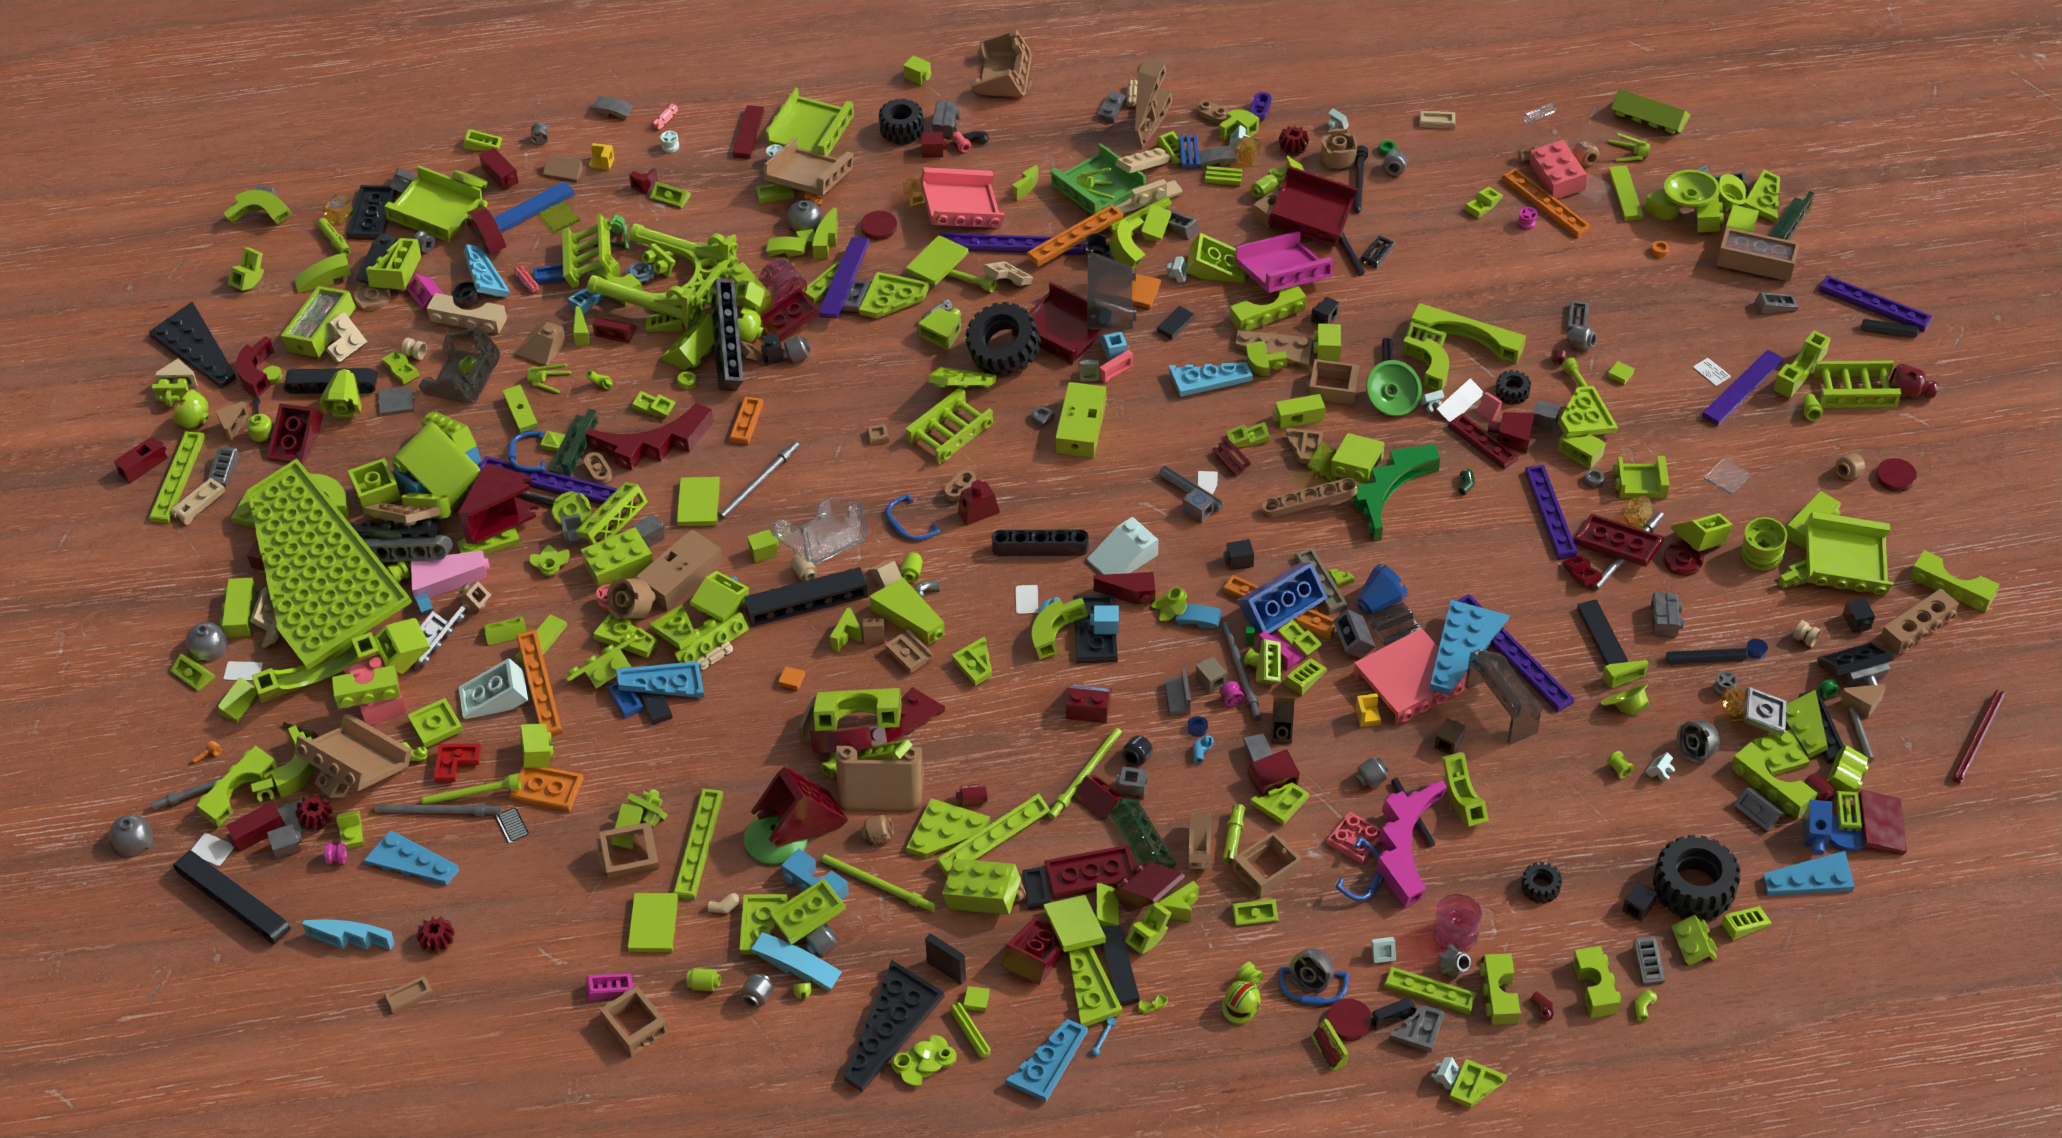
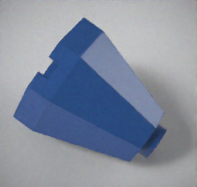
(1381, 590)

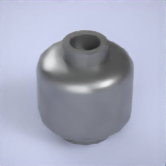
(1395, 162)
(1582, 337)
(796, 349)
(1372, 772)
(821, 940)
(756, 990)

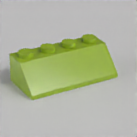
(1651, 111)
(693, 343)

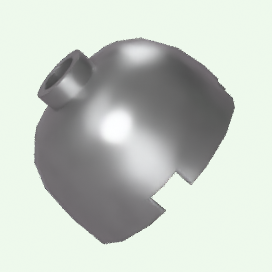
(804, 216)
(206, 642)
(1698, 740)
(130, 835)
(1311, 970)

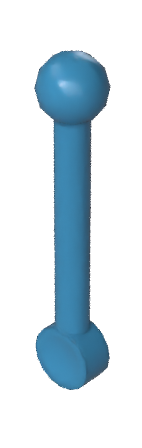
(1111, 1022)

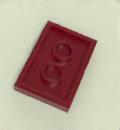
(788, 315)
(1882, 822)

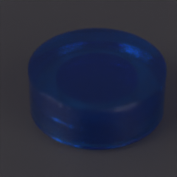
(1757, 648)
(1197, 726)

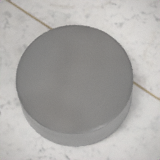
(1594, 478)

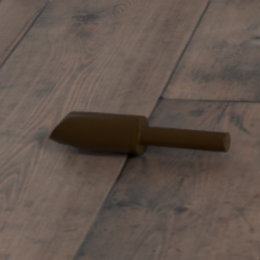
(308, 733)

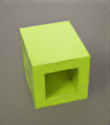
(917, 70)
(763, 545)

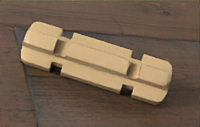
(1132, 93)
(715, 655)

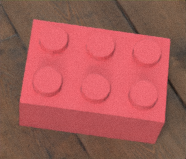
(1558, 169)
(380, 710)

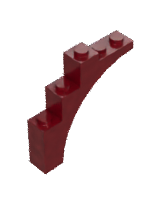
(656, 443)

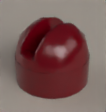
(1558, 355)

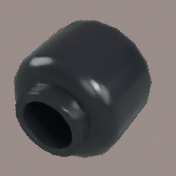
(1137, 750)

